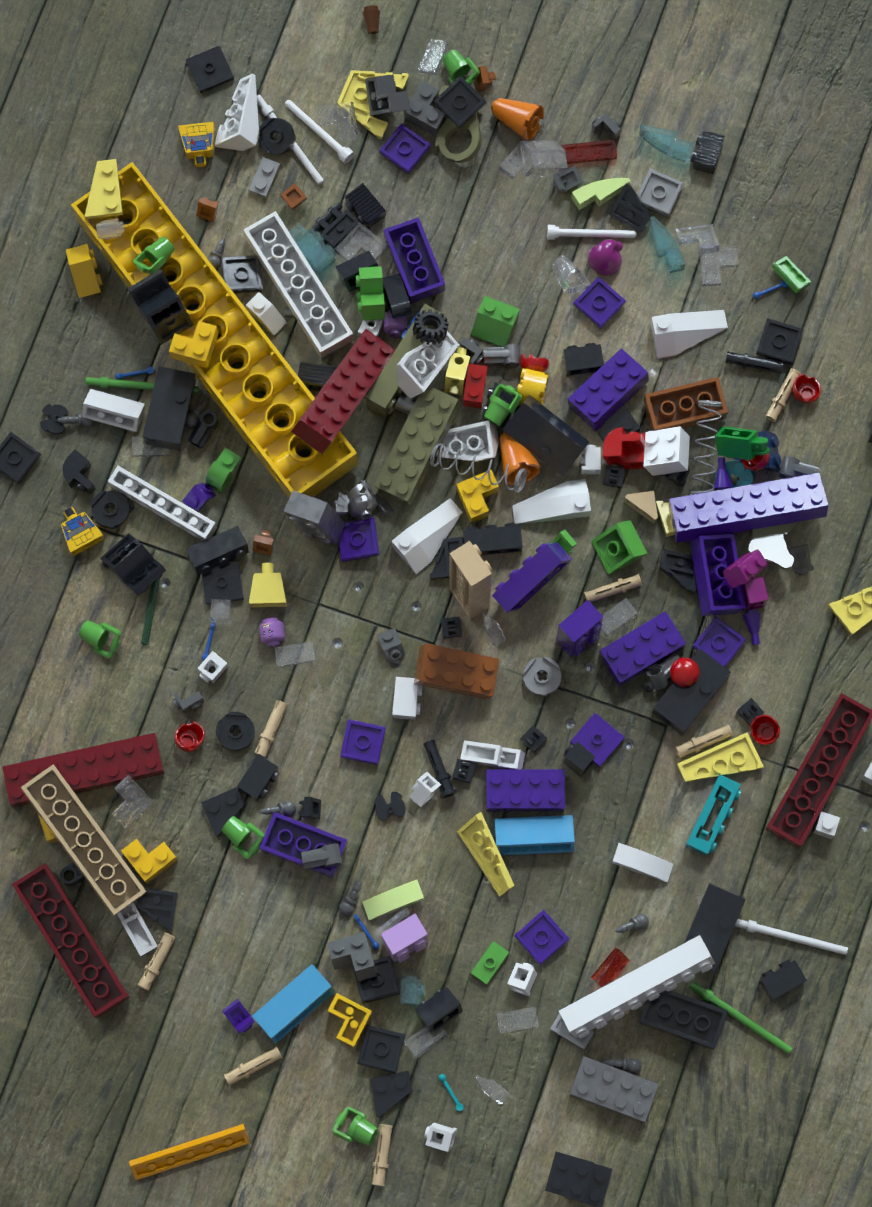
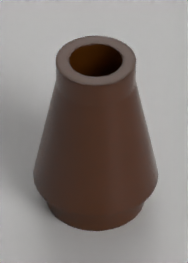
(371, 16)

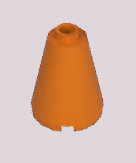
(519, 116)
(517, 458)

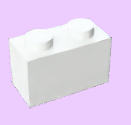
(405, 699)

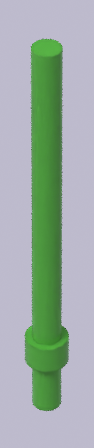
(105, 382)
(707, 995)

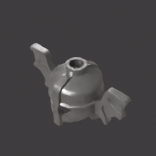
(361, 504)

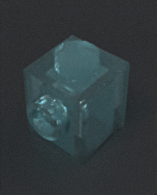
(411, 990)

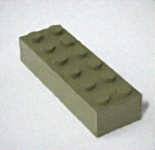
(385, 390)
(412, 451)

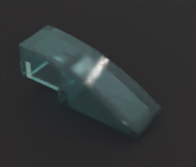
(666, 142)
(666, 246)

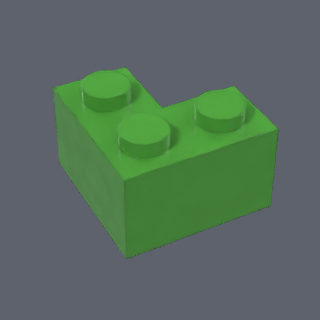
(371, 295)

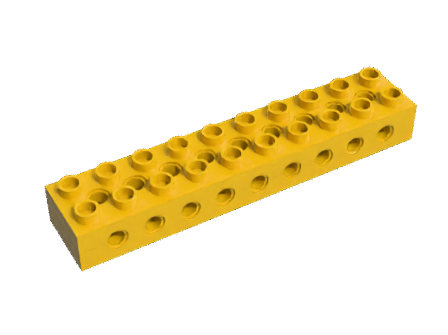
(239, 342)

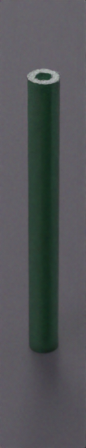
(150, 612)

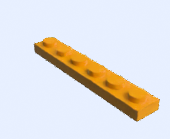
(189, 1152)

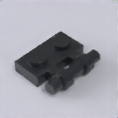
(339, 229)

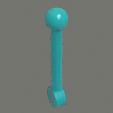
(459, 1107)

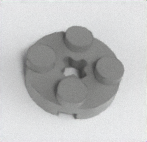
(541, 665)

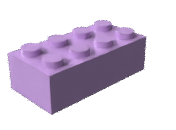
(405, 938)

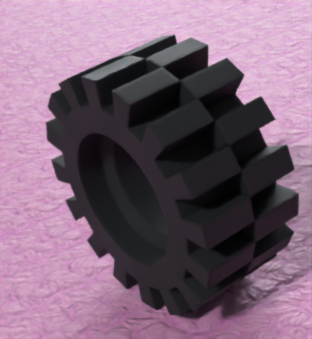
(433, 319)

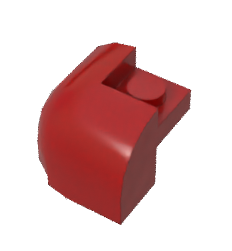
(624, 449)

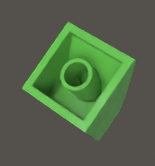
(495, 322)
(619, 546)

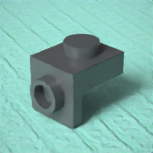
(610, 126)
(568, 179)
(473, 350)
(391, 645)
(192, 702)

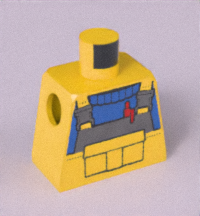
(198, 141)
(80, 531)

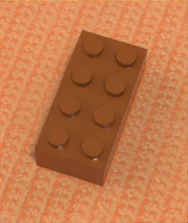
(680, 407)
(456, 671)

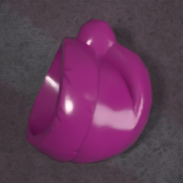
(606, 257)

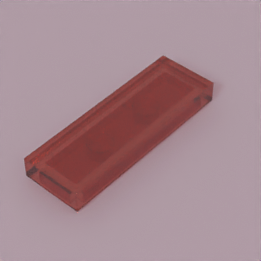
(590, 151)

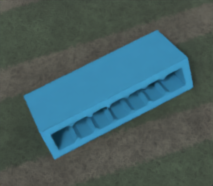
(534, 835)
(293, 1003)

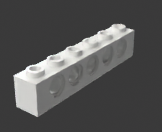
(162, 504)

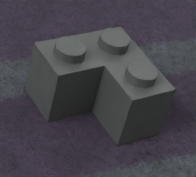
(383, 95)
(422, 110)
(353, 951)

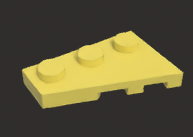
(105, 191)

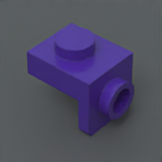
(198, 496)
(238, 1016)

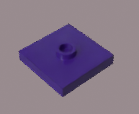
(404, 148)
(599, 302)
(359, 540)
(719, 641)
(598, 738)
(363, 742)
(541, 937)

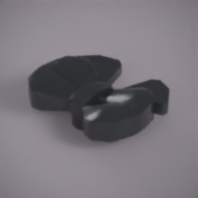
(53, 425)
(383, 809)

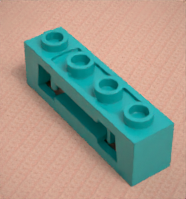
(727, 787)

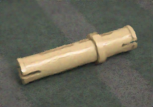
(779, 401)
(634, 581)
(268, 734)
(695, 745)
(158, 958)
(252, 1066)
(382, 1155)

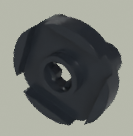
(266, 136)
(110, 498)
(243, 739)

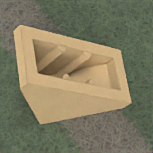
(644, 504)

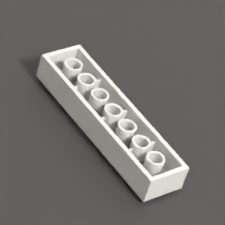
(298, 285)
(637, 987)

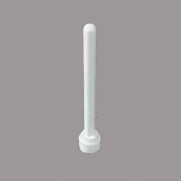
(345, 154)
(554, 232)

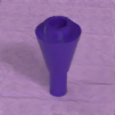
(722, 478)
(752, 621)

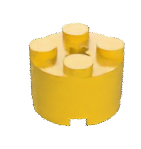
(532, 384)

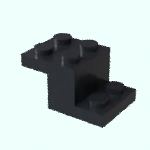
(160, 306)
(133, 564)
(578, 1179)

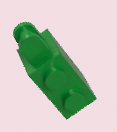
(740, 443)

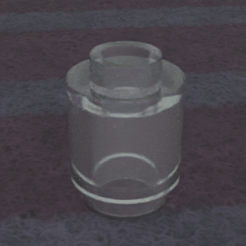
(110, 229)

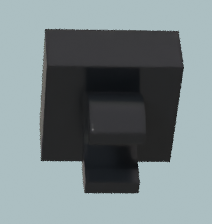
(613, 476)
(678, 478)
(451, 627)
(750, 711)
(533, 738)
(463, 771)
(312, 808)

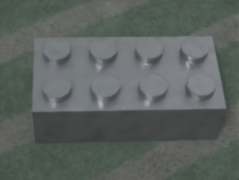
(314, 518)
(613, 1089)

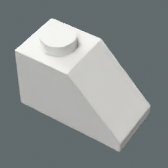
(265, 314)

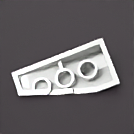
(241, 125)
(681, 331)
(422, 365)
(471, 440)
(557, 503)
(424, 538)

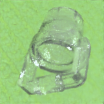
(568, 273)

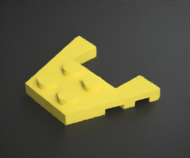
(356, 92)

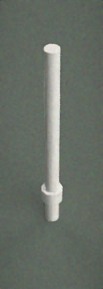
(268, 112)
(752, 926)

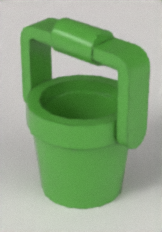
(459, 66)
(156, 253)
(498, 409)
(97, 635)
(239, 832)
(359, 1130)

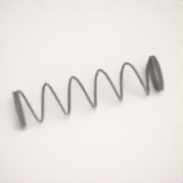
(706, 403)
(516, 483)

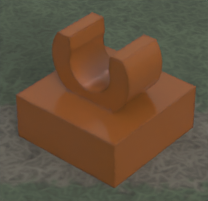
(484, 78)
(293, 197)
(207, 209)
(263, 543)

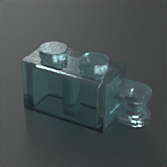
(313, 248)

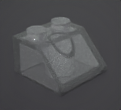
(543, 158)

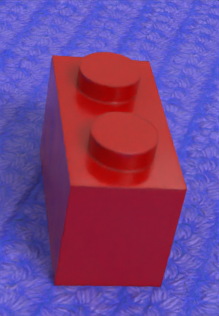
(475, 386)

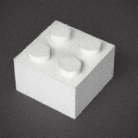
(666, 451)

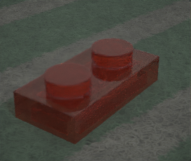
(610, 968)

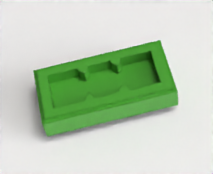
(791, 274)
(489, 962)

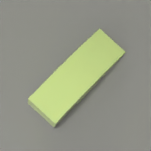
(598, 191)
(393, 900)

